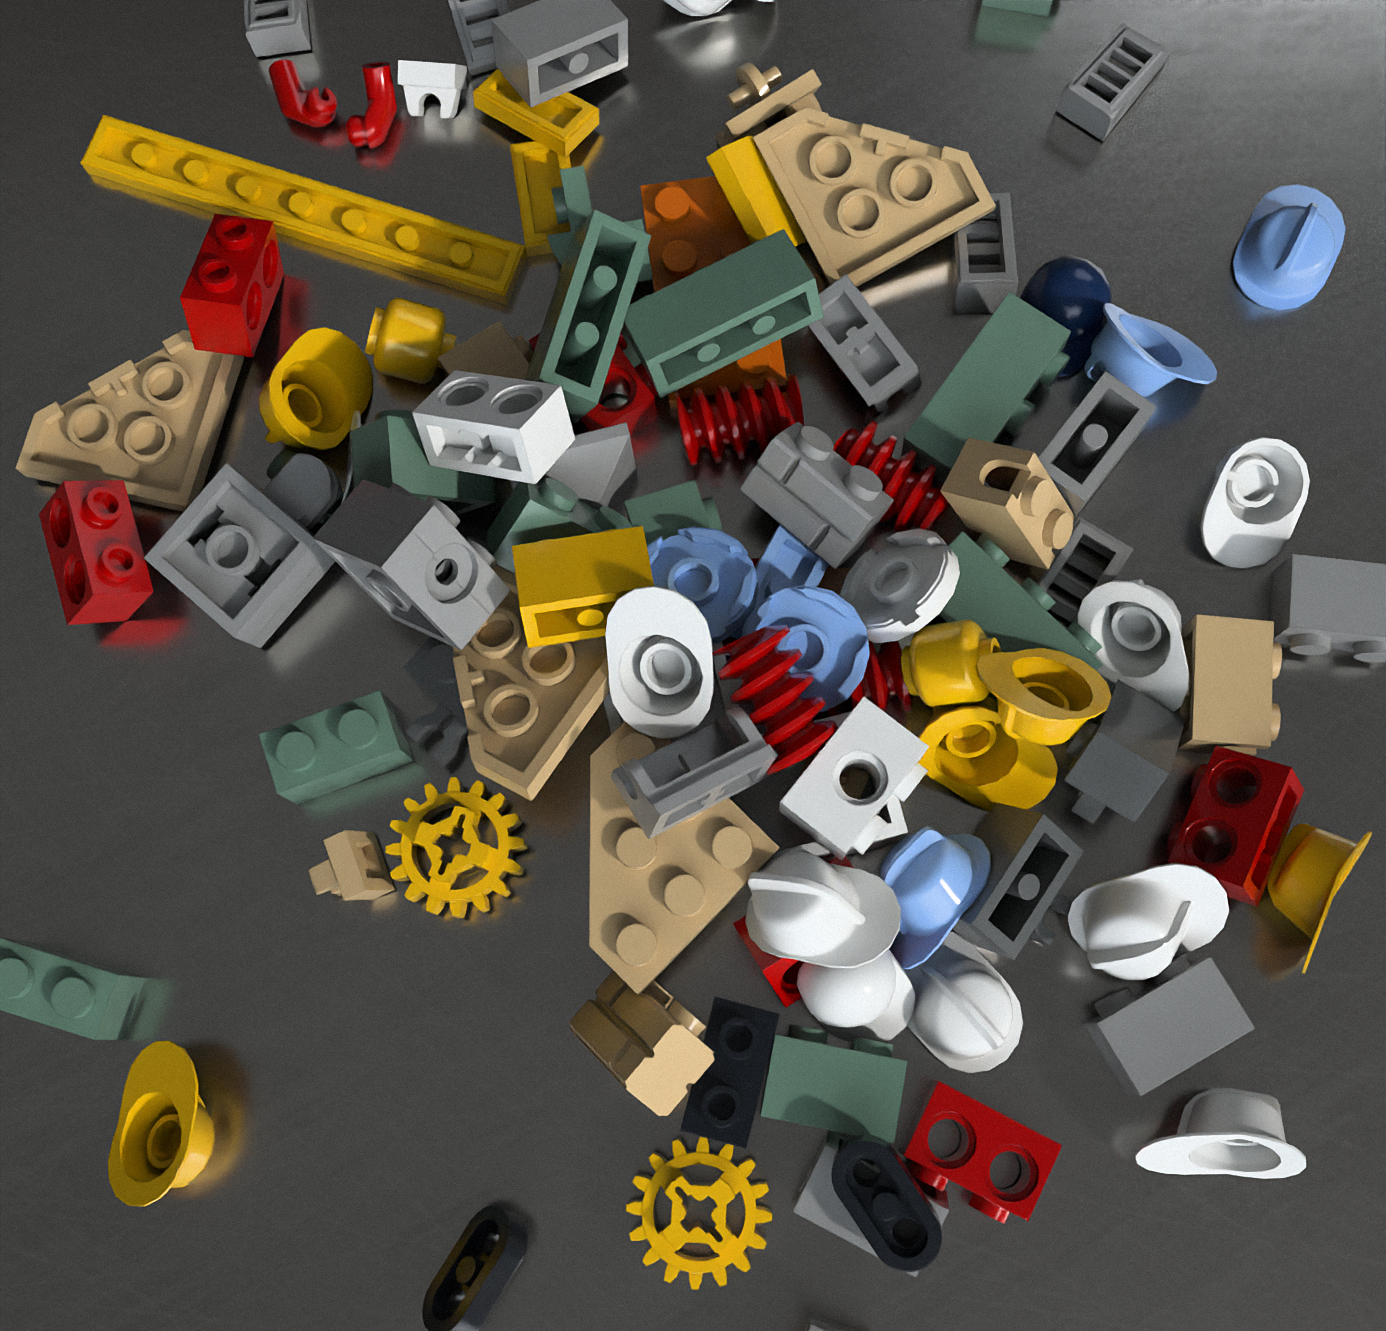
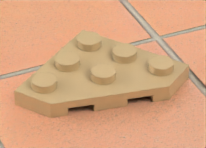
(869, 191)
(139, 425)
(525, 701)
(661, 890)

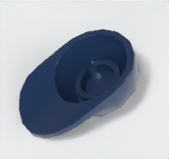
(1074, 296)

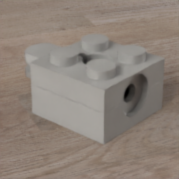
(234, 528)
(414, 561)

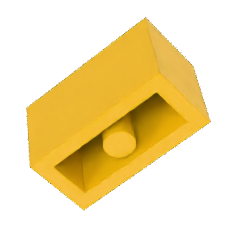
(575, 582)

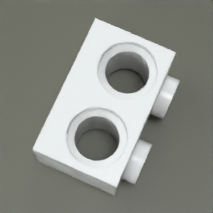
(494, 426)

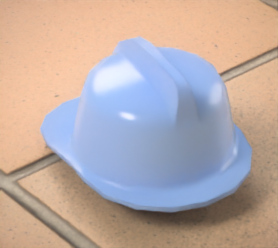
(1288, 247)
(1145, 354)
(934, 885)

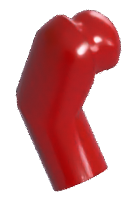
(297, 103)
(381, 107)

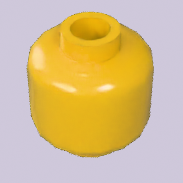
(408, 340)
(943, 662)

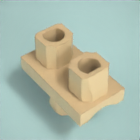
(764, 106)

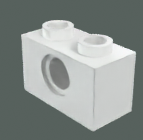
(864, 741)

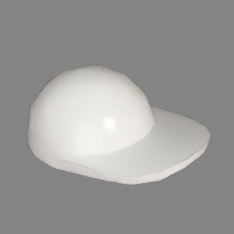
(1254, 502)
(859, 1001)

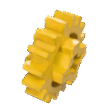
(465, 822)
(677, 1231)

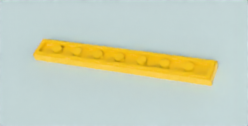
(306, 209)

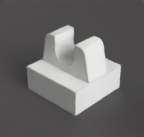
(429, 78)

